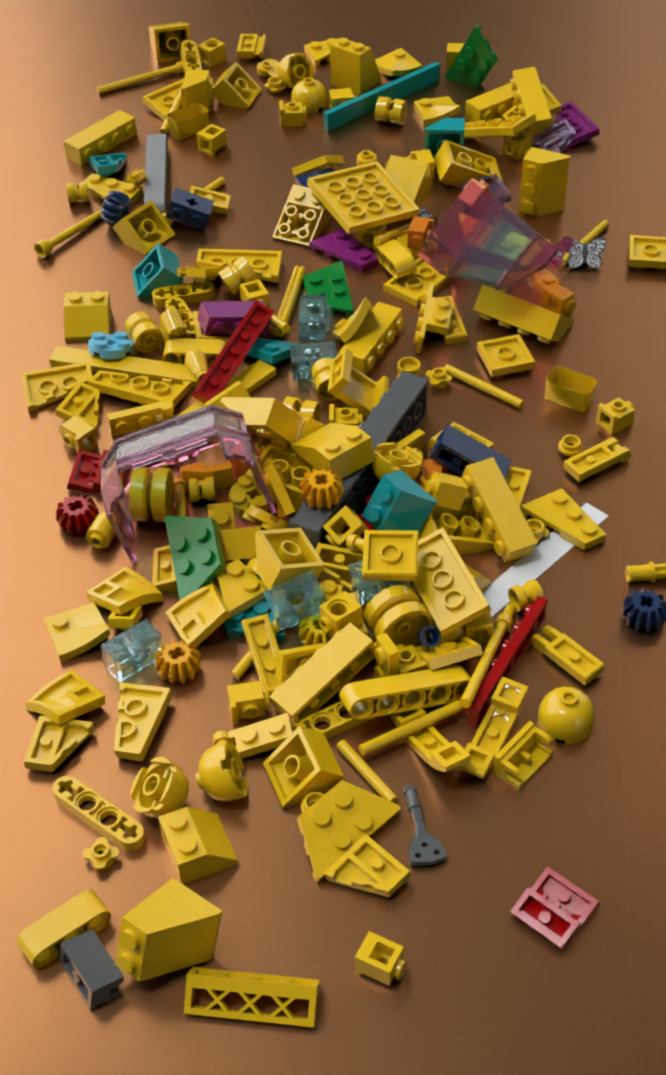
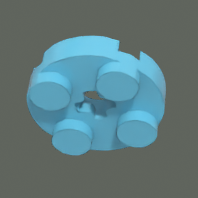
(110, 345)

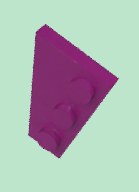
(583, 126)
(346, 248)

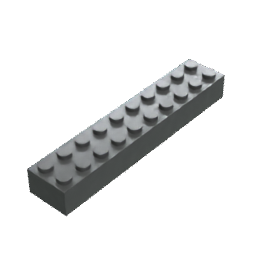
(392, 420)

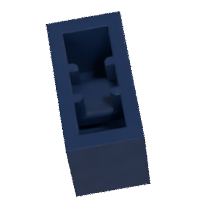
(189, 209)

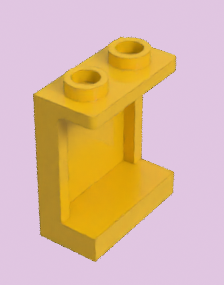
(354, 386)

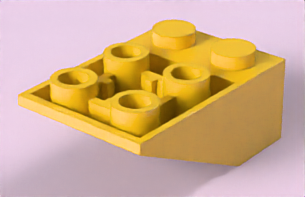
(301, 217)

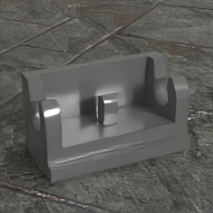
(90, 968)

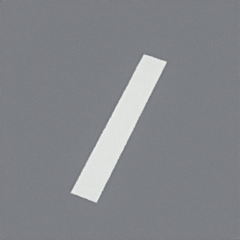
(534, 564)

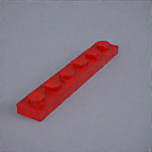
(233, 352)
(509, 656)

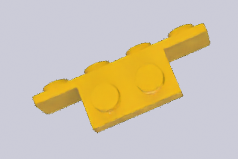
(434, 316)

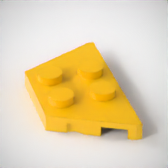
(340, 822)

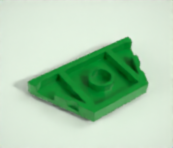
(474, 61)
(330, 282)
(194, 552)

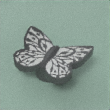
(586, 253)

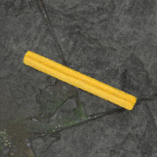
(290, 298)

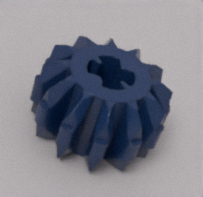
(115, 207)
(644, 610)

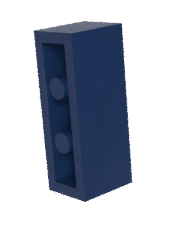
(458, 450)

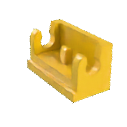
(522, 756)

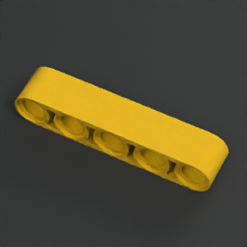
(404, 692)

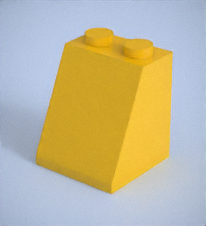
(167, 40)
(353, 66)
(412, 177)
(167, 932)

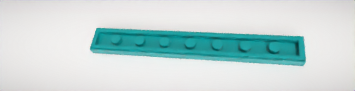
(395, 90)

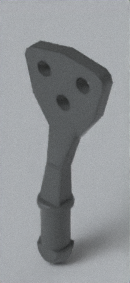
(422, 837)

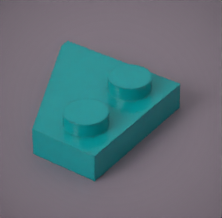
(108, 164)
(270, 350)

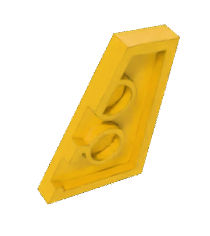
(566, 517)

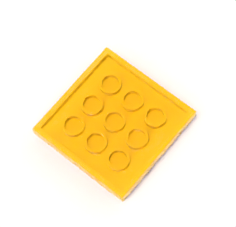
(363, 197)

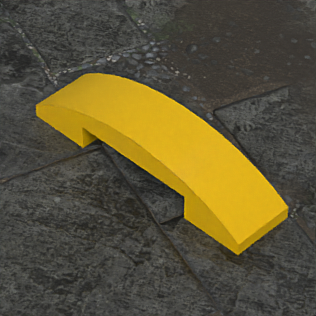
(495, 727)
(431, 744)

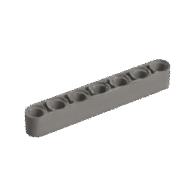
(156, 170)

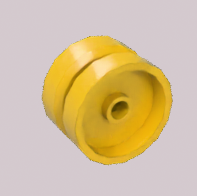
(151, 494)
(398, 614)

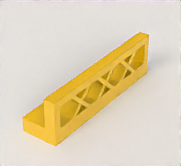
(251, 983)

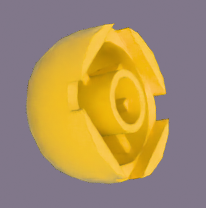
(294, 68)
(310, 94)
(392, 459)
(566, 715)
(221, 773)
(159, 788)

